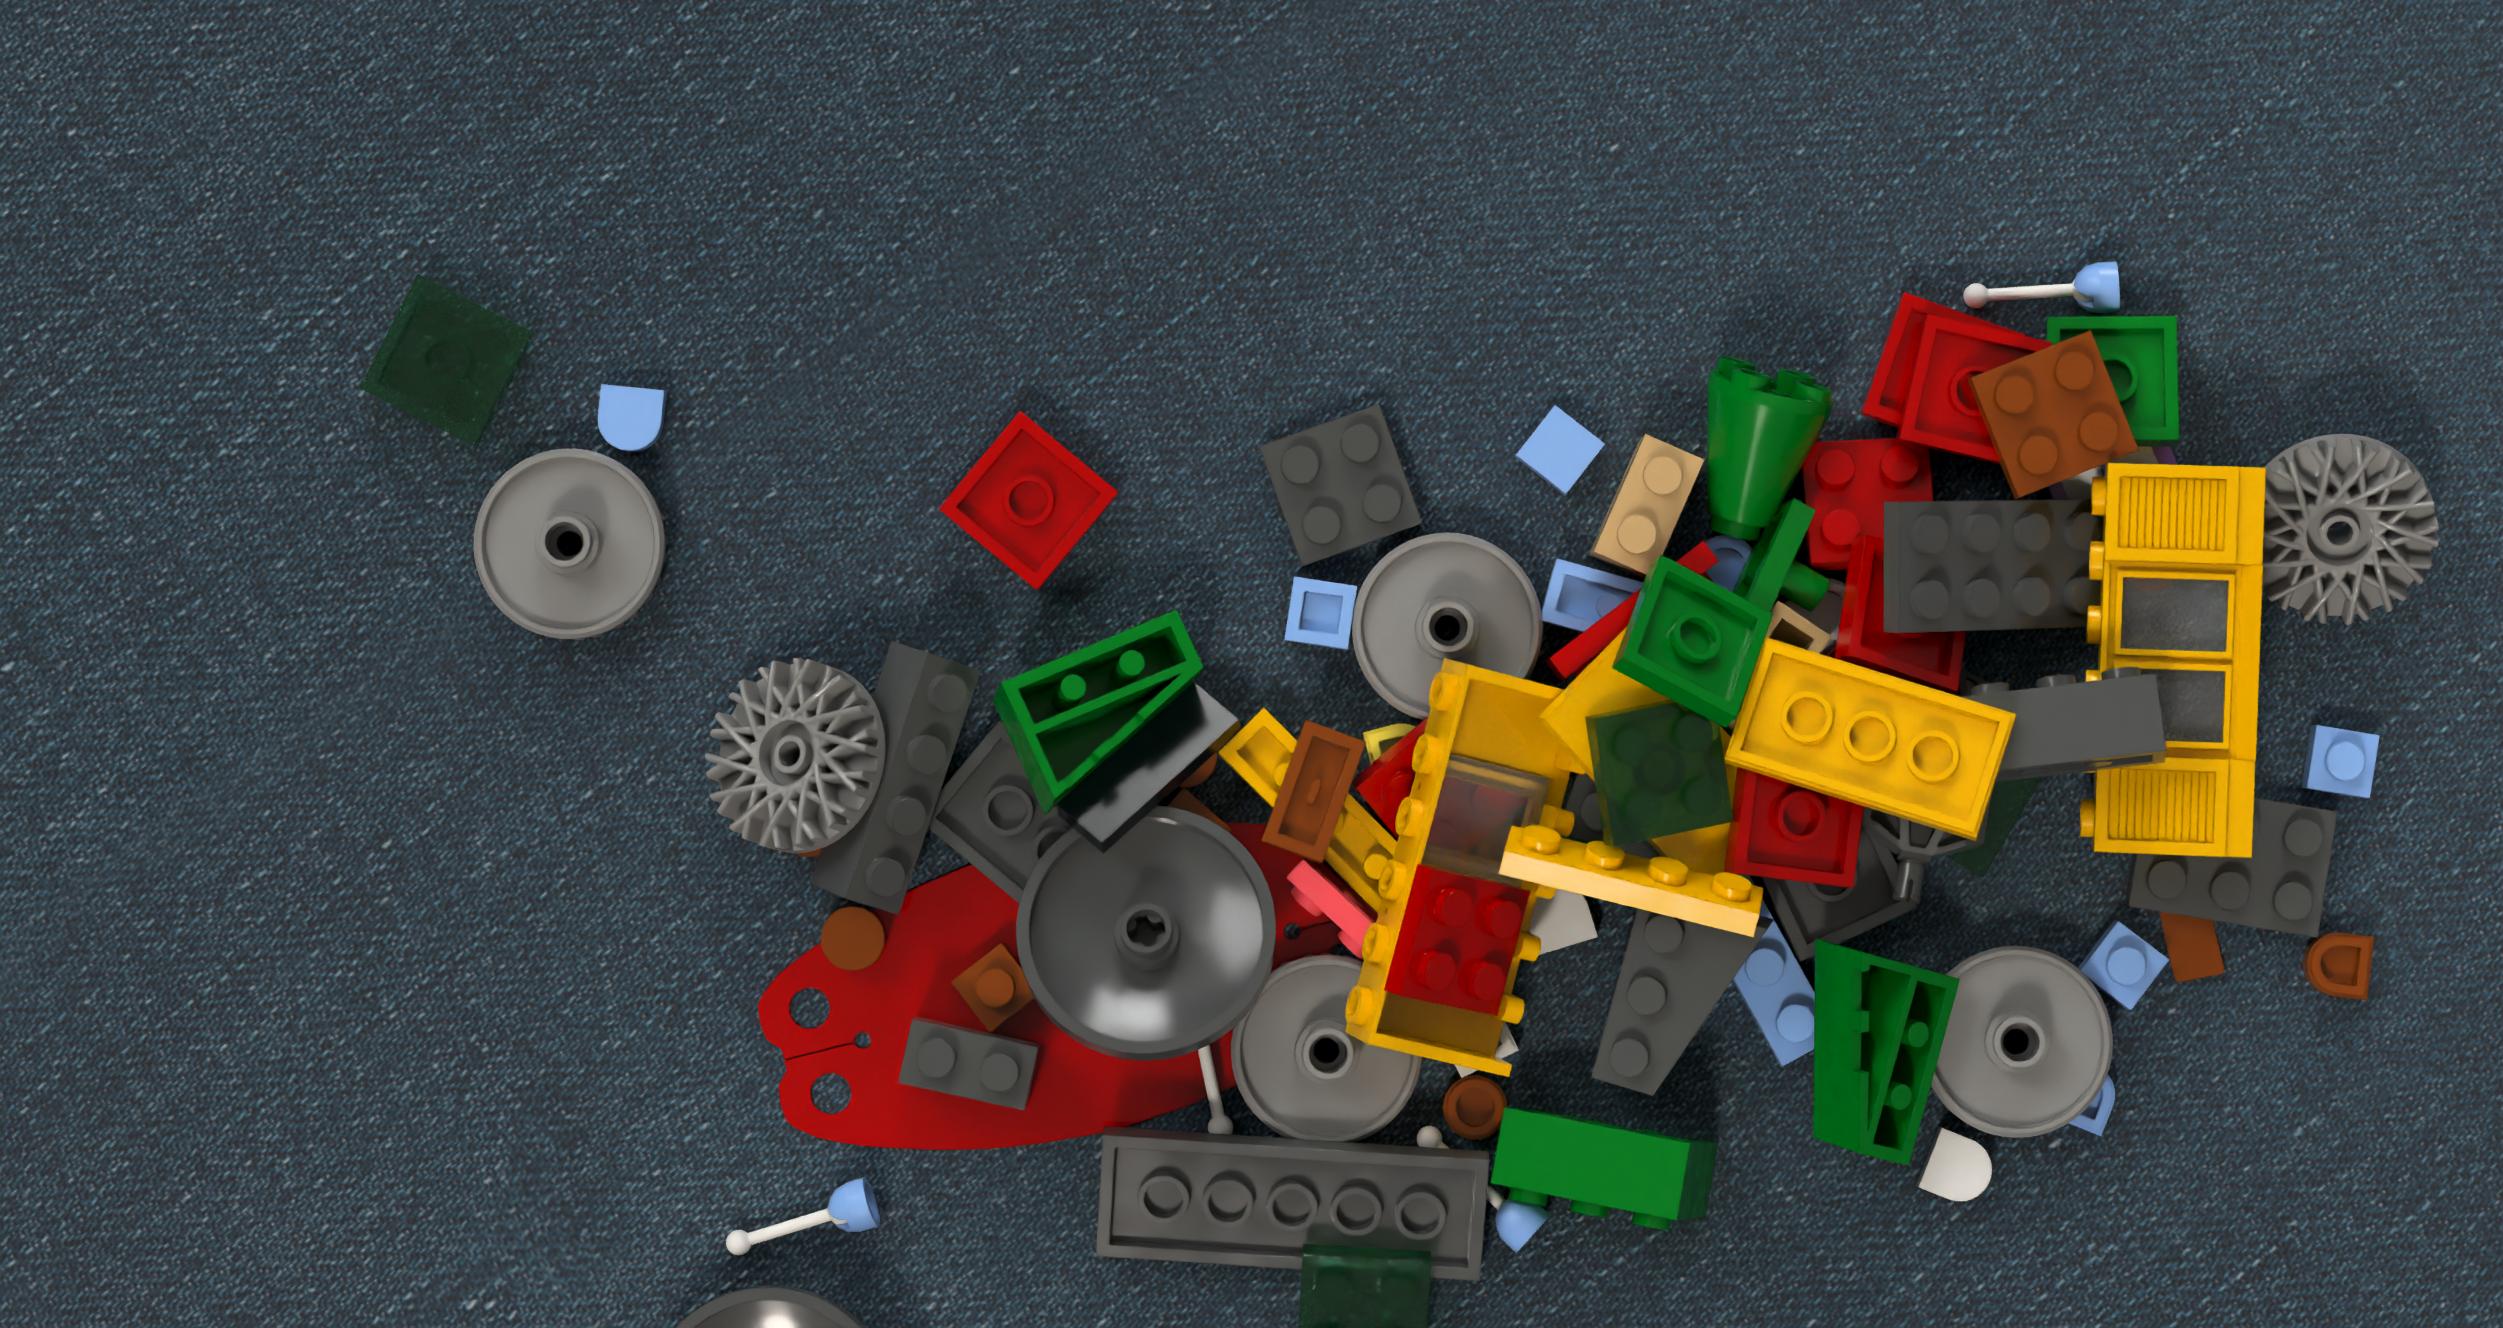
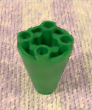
(1757, 441)

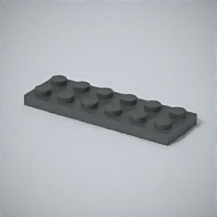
(1268, 1196)

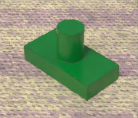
(1772, 564)

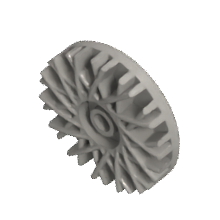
(522, 533)
(2368, 558)
(1437, 579)
(798, 756)
(2064, 1049)
(1294, 1089)

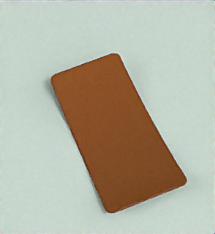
(2191, 947)

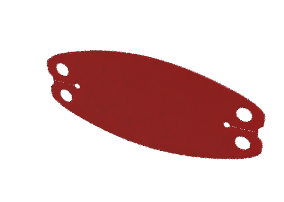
(928, 945)

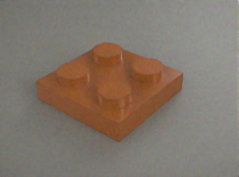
(2052, 414)

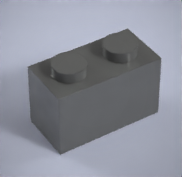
(969, 1063)

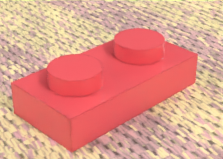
(1322, 890)

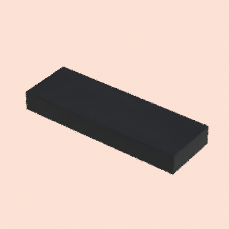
(1148, 767)

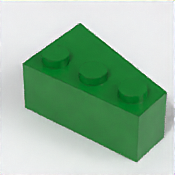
(1093, 701)
(1875, 1049)
(1603, 1167)

